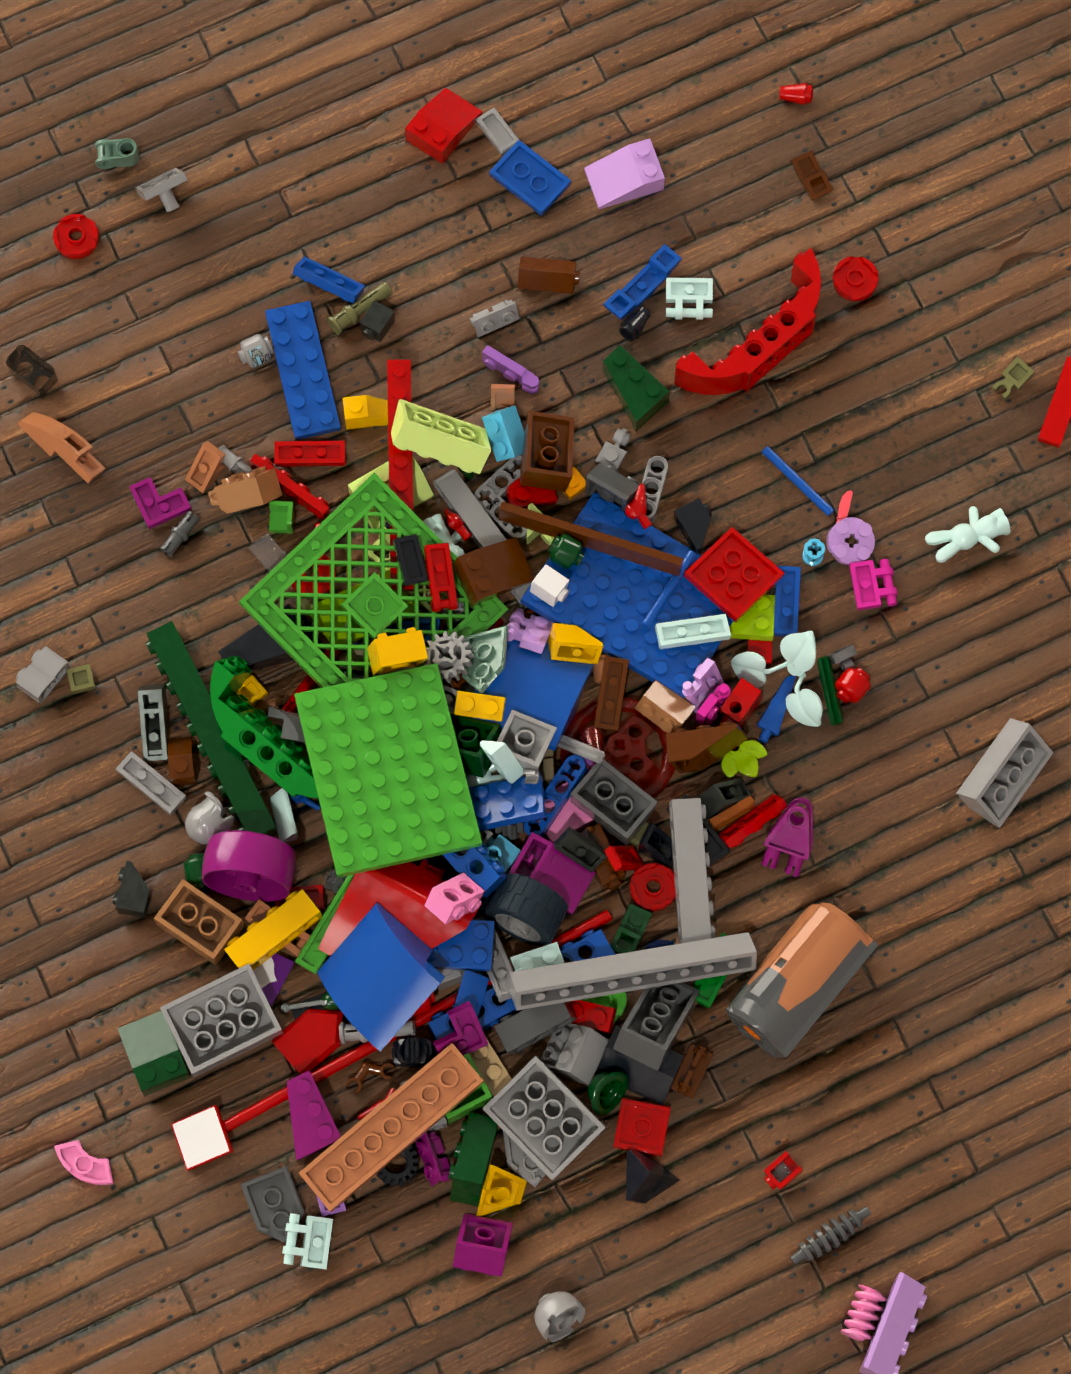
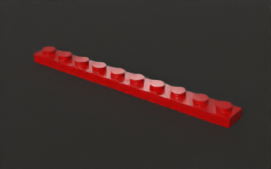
(399, 460)

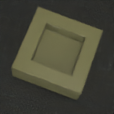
(81, 679)

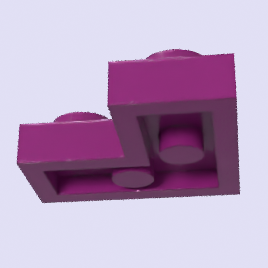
(158, 509)
(468, 1031)

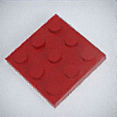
(733, 574)

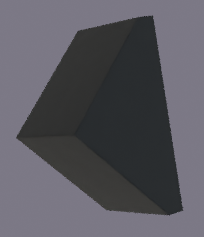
(656, 845)

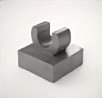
(843, 656)

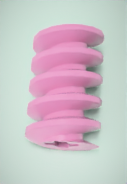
(863, 1314)

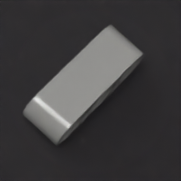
(655, 481)

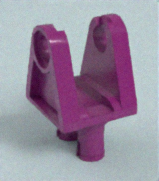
(791, 835)

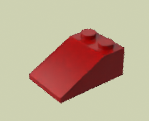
(441, 124)

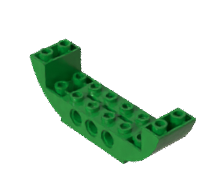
(256, 735)

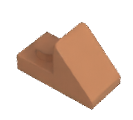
(502, 396)
(206, 467)

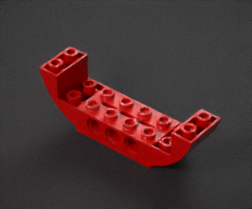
(763, 347)

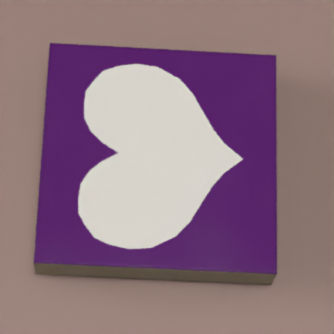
(273, 976)

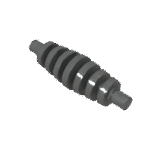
(830, 1235)

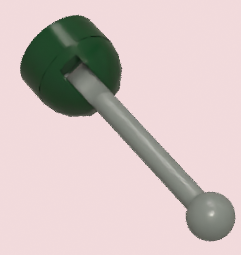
(326, 1001)

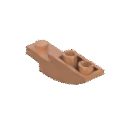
(58, 438)

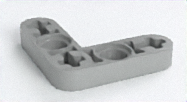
(497, 493)

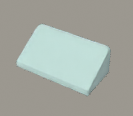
(503, 760)
(283, 816)

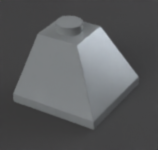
(527, 738)

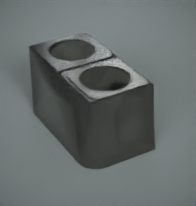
(24, 354)

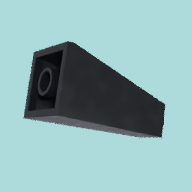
(260, 648)

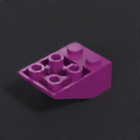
(554, 869)

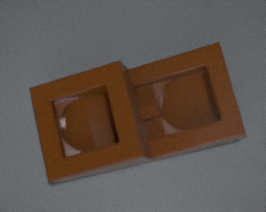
(810, 175)

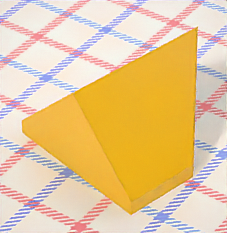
(500, 1191)

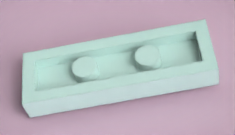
(692, 631)

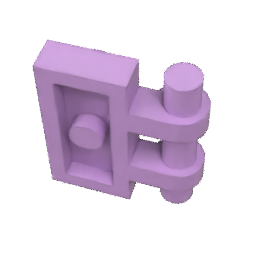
(531, 632)
(706, 681)

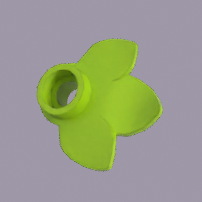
(744, 759)

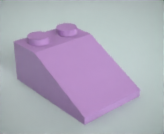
(625, 174)

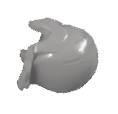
(207, 819)

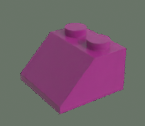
(482, 1245)

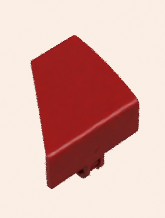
(403, 893)

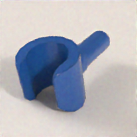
(305, 800)

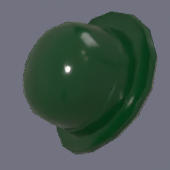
(607, 1091)

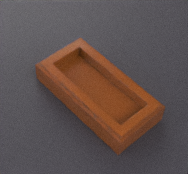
(732, 813)

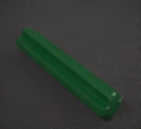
(830, 691)

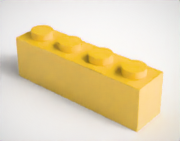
(274, 932)

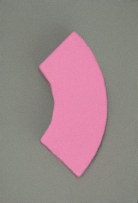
(82, 1165)

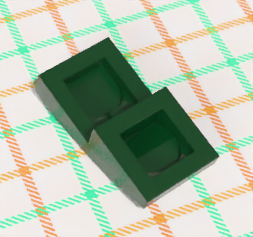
(631, 929)

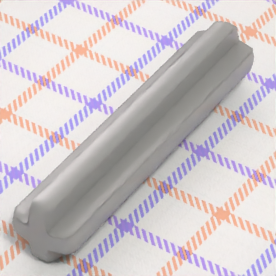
(581, 749)

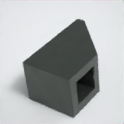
(133, 894)

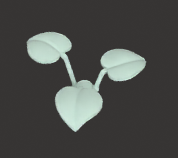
(800, 653)

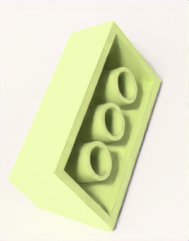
(440, 437)

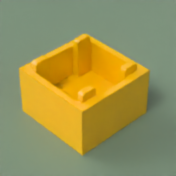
(397, 651)

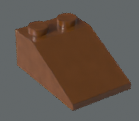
(547, 451)
(492, 571)

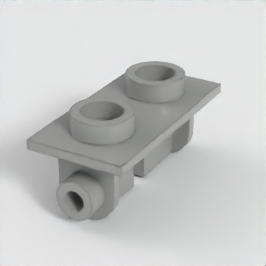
(502, 314)

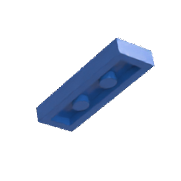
(328, 279)
(787, 602)

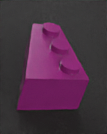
(310, 1118)

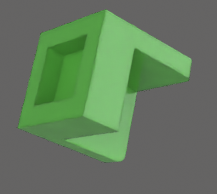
(281, 517)

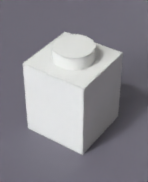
(550, 586)

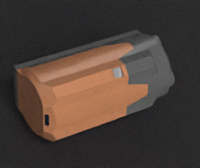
(800, 978)

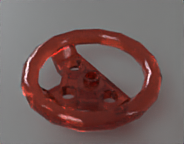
(649, 778)

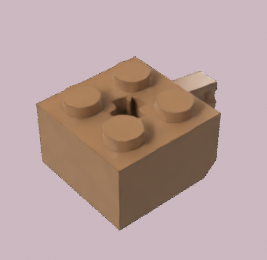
(246, 490)

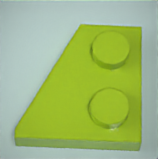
(757, 622)

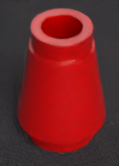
(797, 93)

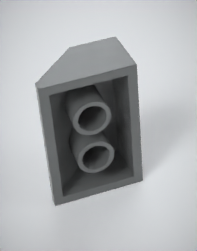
(613, 801)

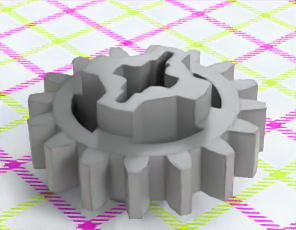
(450, 647)

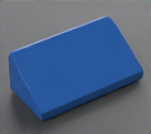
(473, 990)

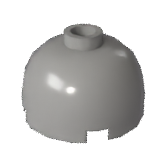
(557, 1314)

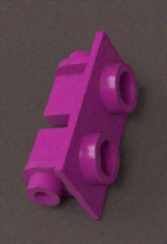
(428, 1148)

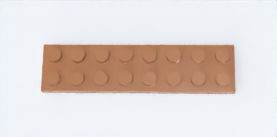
(391, 1127)

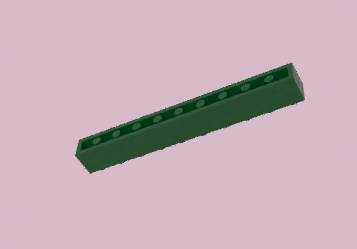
(197, 706)

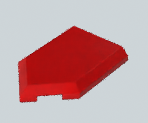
(310, 1038)

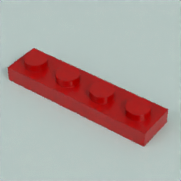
(297, 492)

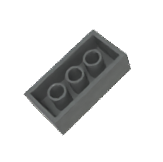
(656, 1023)

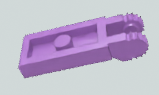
(511, 370)

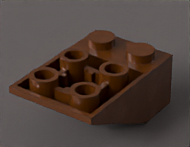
(702, 747)

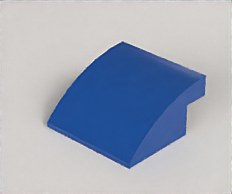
(540, 687)
(380, 976)

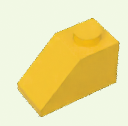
(365, 411)
(573, 644)

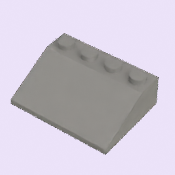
(221, 1020)
(544, 1118)

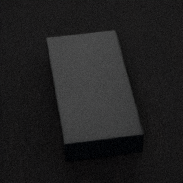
(410, 560)

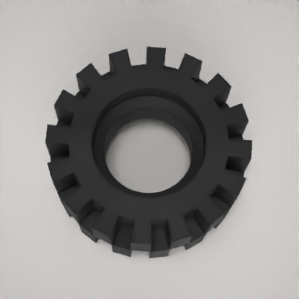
(406, 1174)

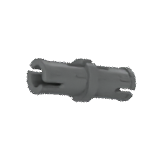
(179, 534)

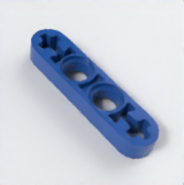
(559, 799)

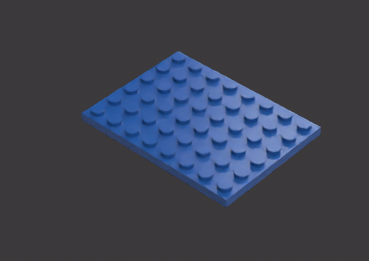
(614, 596)

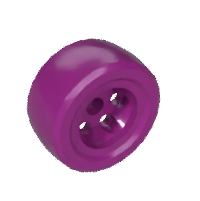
(249, 866)

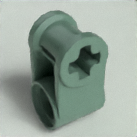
(113, 153)

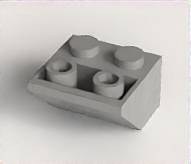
(574, 1052)

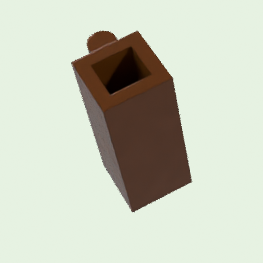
(547, 275)
(605, 872)

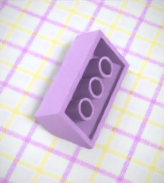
(893, 1327)

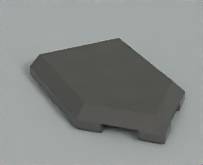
(271, 1202)

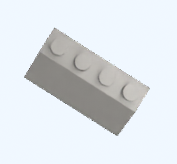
(1005, 772)

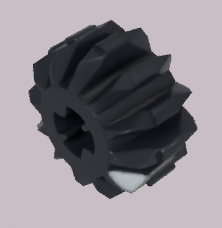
(412, 1052)

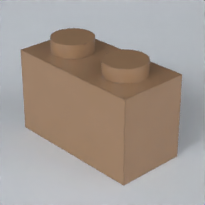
(664, 707)

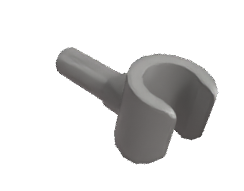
(532, 776)

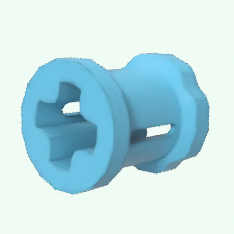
(819, 549)

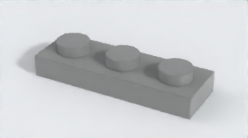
(151, 783)

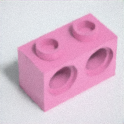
(454, 898)

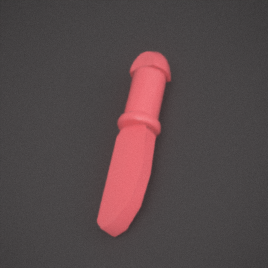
(844, 506)

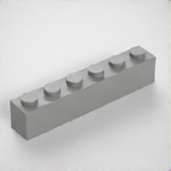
(690, 870)

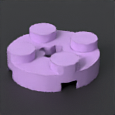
(861, 533)

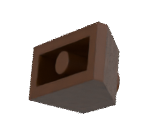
(181, 762)

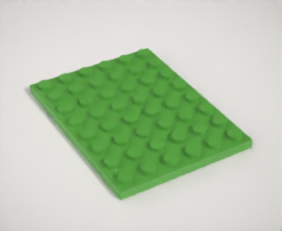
(387, 770)

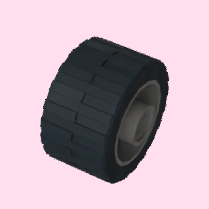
(527, 909)

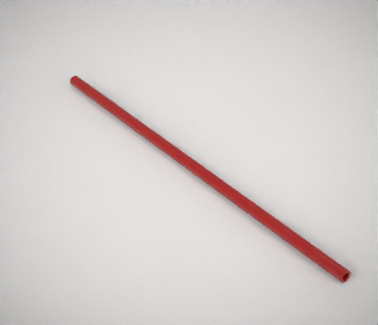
(367, 1048)

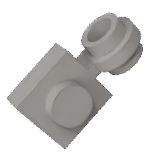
(613, 454)

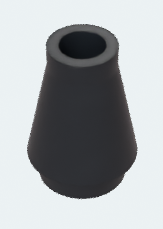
(633, 326)

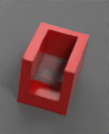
(782, 1172)

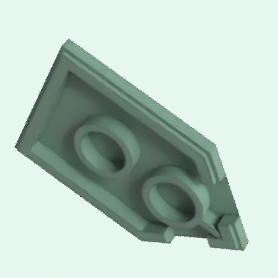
(488, 658)

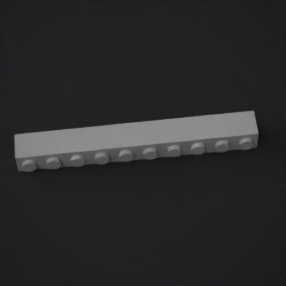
(632, 971)

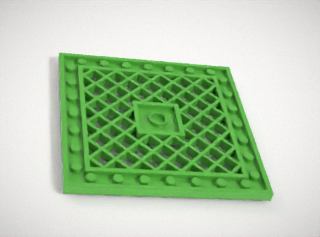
(371, 604)

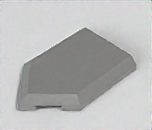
(521, 1162)

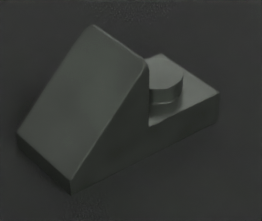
(581, 848)

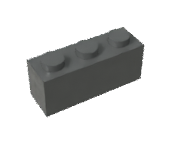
(533, 1025)

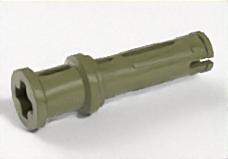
(351, 313)

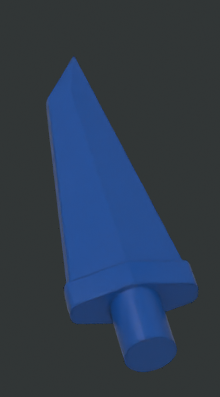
(774, 714)

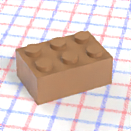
(199, 922)

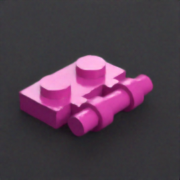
(865, 584)
(708, 711)

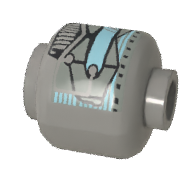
(255, 351)

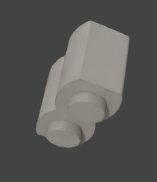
(42, 674)

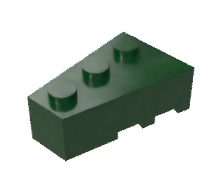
(635, 387)
(473, 1159)

